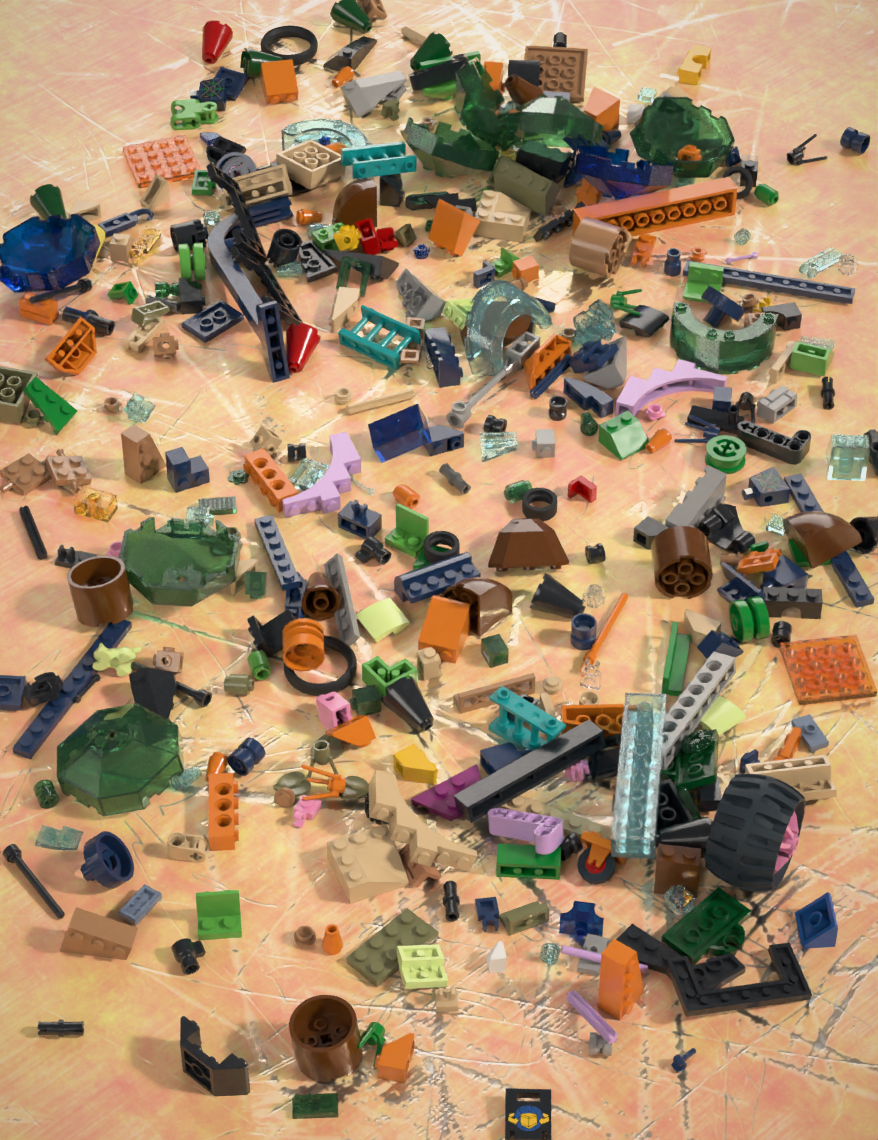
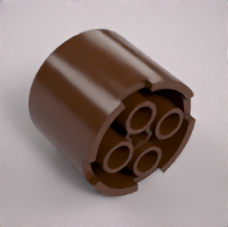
(681, 562)
(100, 590)
(325, 1038)

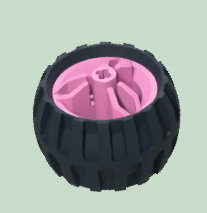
(755, 832)

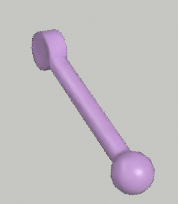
(754, 255)

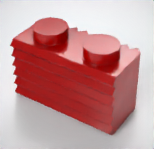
(368, 237)

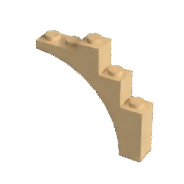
(405, 827)

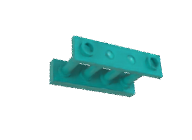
(378, 160)
(378, 351)
(523, 711)

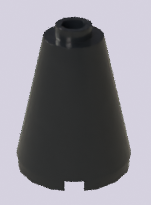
(868, 530)
(556, 599)
(408, 703)
(687, 834)

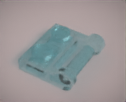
(314, 473)

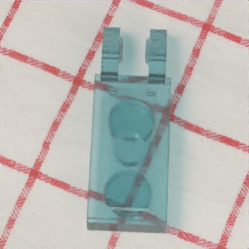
(820, 262)

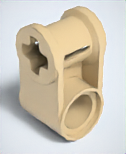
(185, 847)

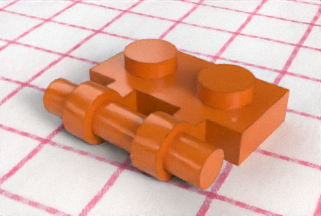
(759, 561)

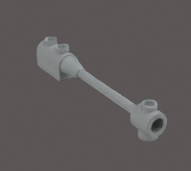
(515, 358)

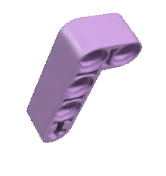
(541, 829)

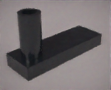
(725, 421)

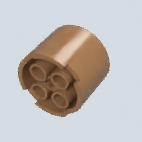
(598, 247)

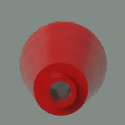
(215, 40)
(299, 345)

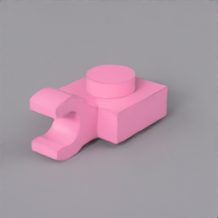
(305, 810)

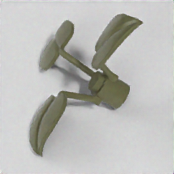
(322, 752)

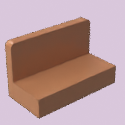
(416, 872)

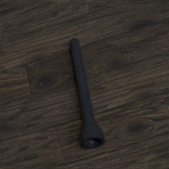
(83, 285)
(201, 697)
(13, 854)

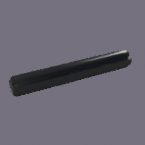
(33, 532)

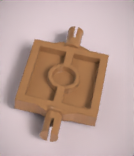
(68, 470)
(25, 474)

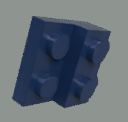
(592, 356)

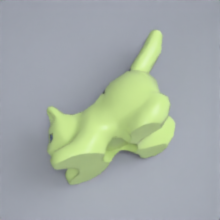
(115, 658)

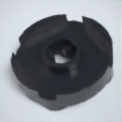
(43, 689)

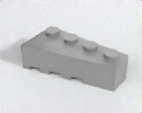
(700, 501)

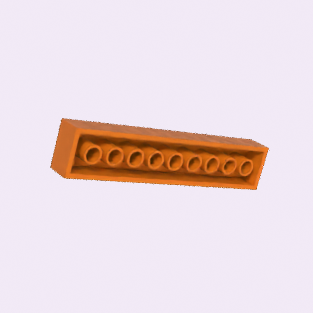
(665, 208)

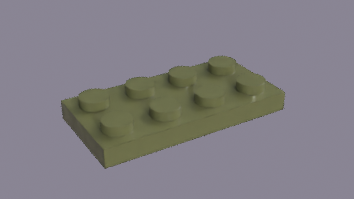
(378, 955)

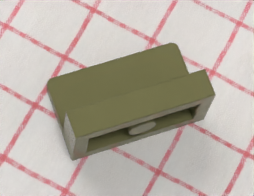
(525, 917)

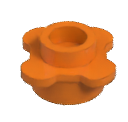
(697, 254)

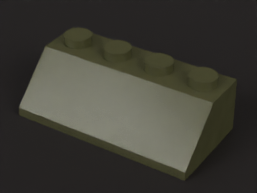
(525, 186)

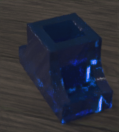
(581, 920)

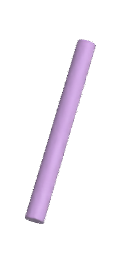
(591, 956)

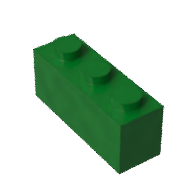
(525, 862)

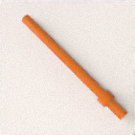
(605, 630)

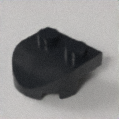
(222, 147)

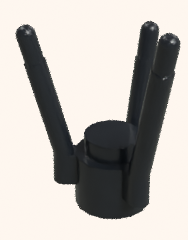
(797, 154)
(746, 402)

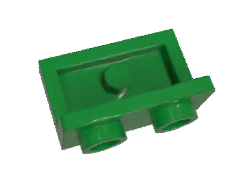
(202, 184)

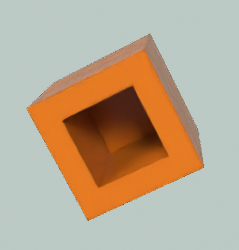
(525, 267)

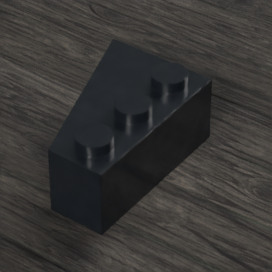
(544, 160)

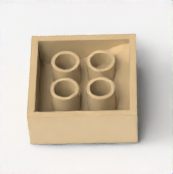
(311, 164)
(501, 217)
(367, 864)

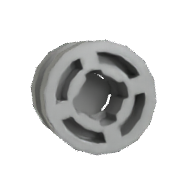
(599, 1045)

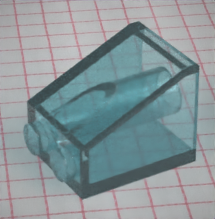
(847, 457)

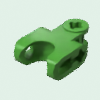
(192, 114)

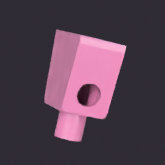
(333, 709)

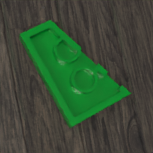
(54, 408)

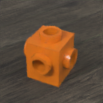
(687, 151)

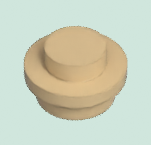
(343, 395)
(552, 685)

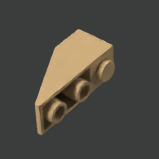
(345, 307)

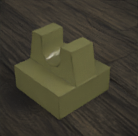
(391, 109)
(405, 235)

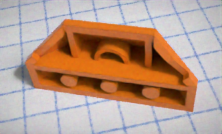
(74, 349)
(546, 358)

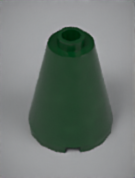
(351, 15)
(433, 47)
(252, 60)
(48, 201)

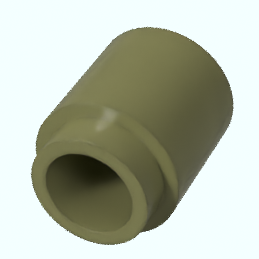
(238, 684)

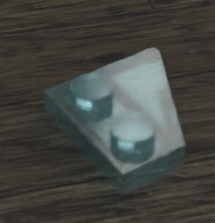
(497, 444)

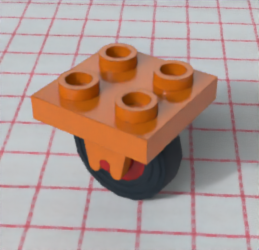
(595, 861)

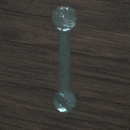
(371, 491)

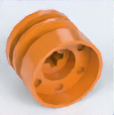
(303, 644)

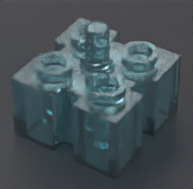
(594, 323)

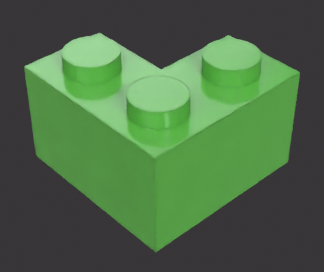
(379, 673)

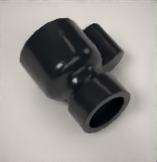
(371, 549)
(186, 953)

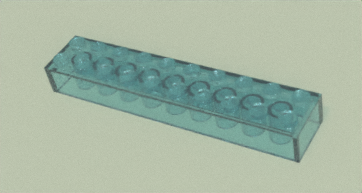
(639, 776)

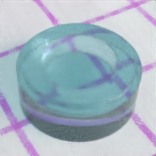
(211, 218)

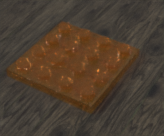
(168, 157)
(828, 669)

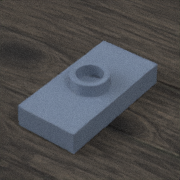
(810, 733)
(140, 905)

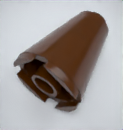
(521, 90)
(320, 597)

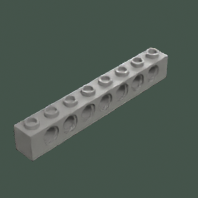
(695, 702)

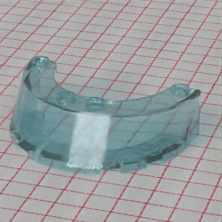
(314, 129)
(489, 319)

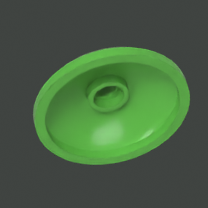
(443, 90)

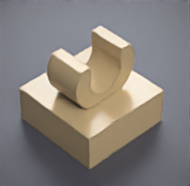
(446, 1000)

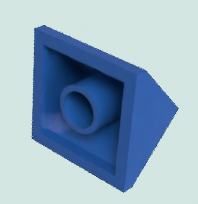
(818, 923)

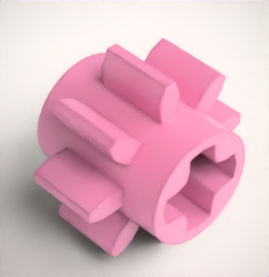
(578, 771)

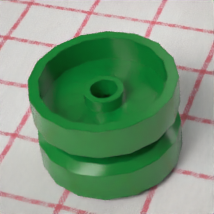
(749, 619)

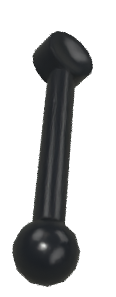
(96, 678)

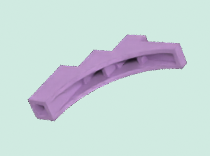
(661, 382)
(327, 491)

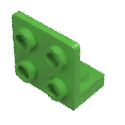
(699, 278)
(409, 531)
(218, 915)

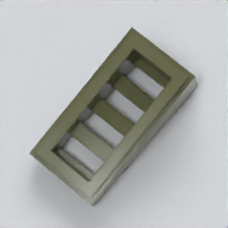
(148, 313)

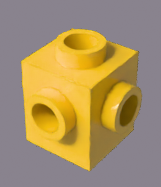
(347, 237)

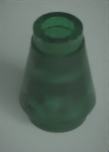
(588, 424)

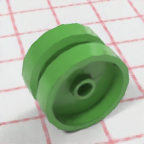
(192, 261)

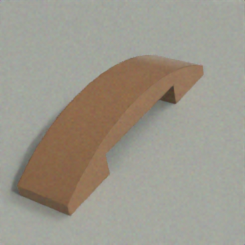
(412, 351)

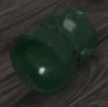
(46, 794)

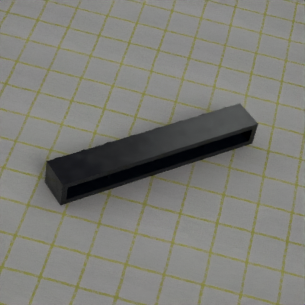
(529, 771)

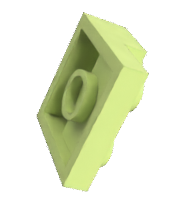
(457, 310)

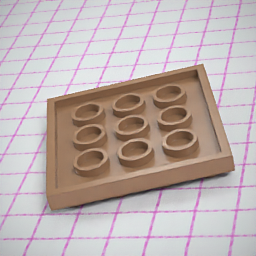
(560, 69)

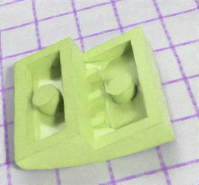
(382, 619)
(722, 716)
(421, 966)

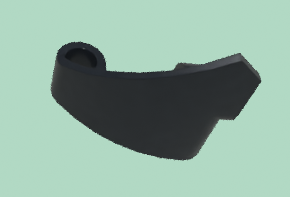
(725, 530)

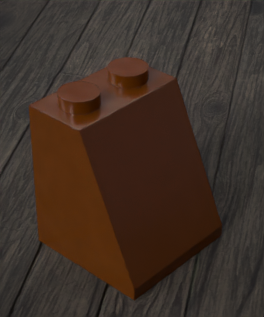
(677, 867)

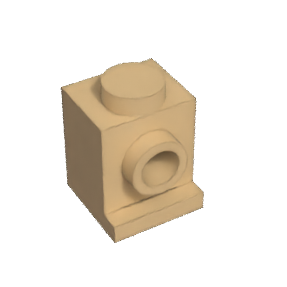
(428, 663)

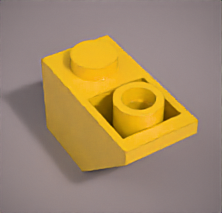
(414, 765)

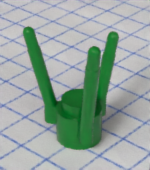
(619, 302)
(372, 1036)

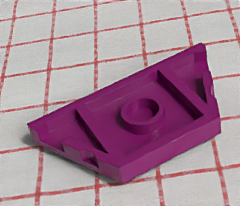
(441, 797)

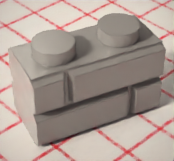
(776, 404)

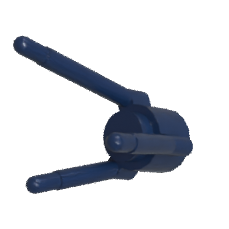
(710, 431)

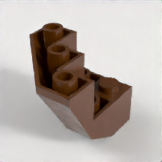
(527, 545)

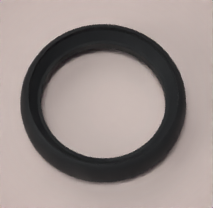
(291, 31)
(317, 689)

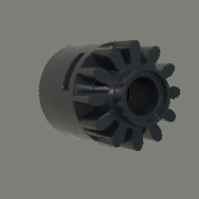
(188, 233)
(284, 247)

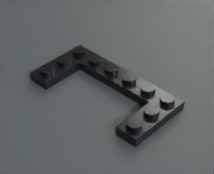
(248, 238)
(286, 309)
(789, 988)

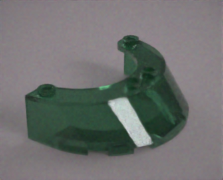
(721, 350)

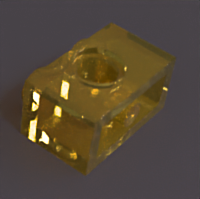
(95, 504)

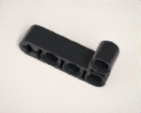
(437, 73)
(775, 444)

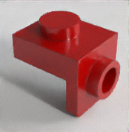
(387, 239)
(583, 487)

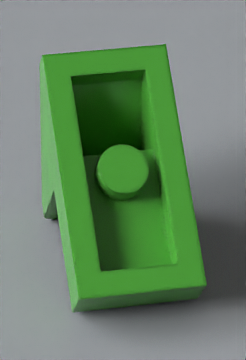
(504, 263)

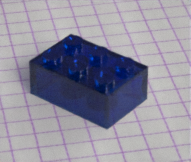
(399, 433)

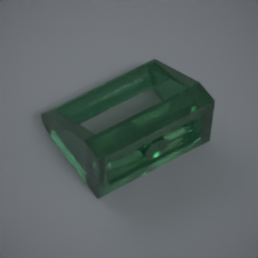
(345, 271)

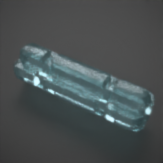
(817, 341)

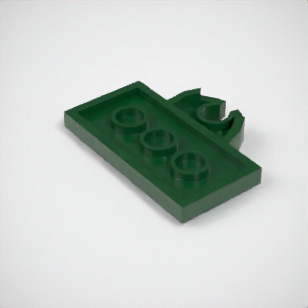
(694, 768)
(709, 928)

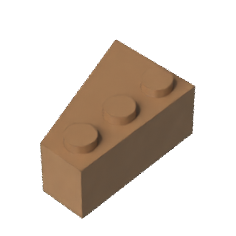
(140, 454)
(98, 936)

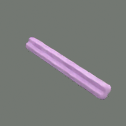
(592, 1017)

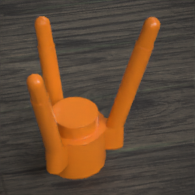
(335, 783)

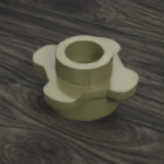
(33, 418)

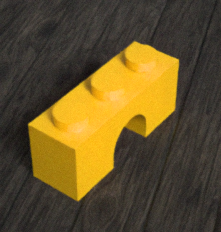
(692, 65)

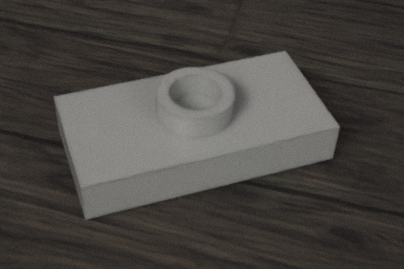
(593, 944)

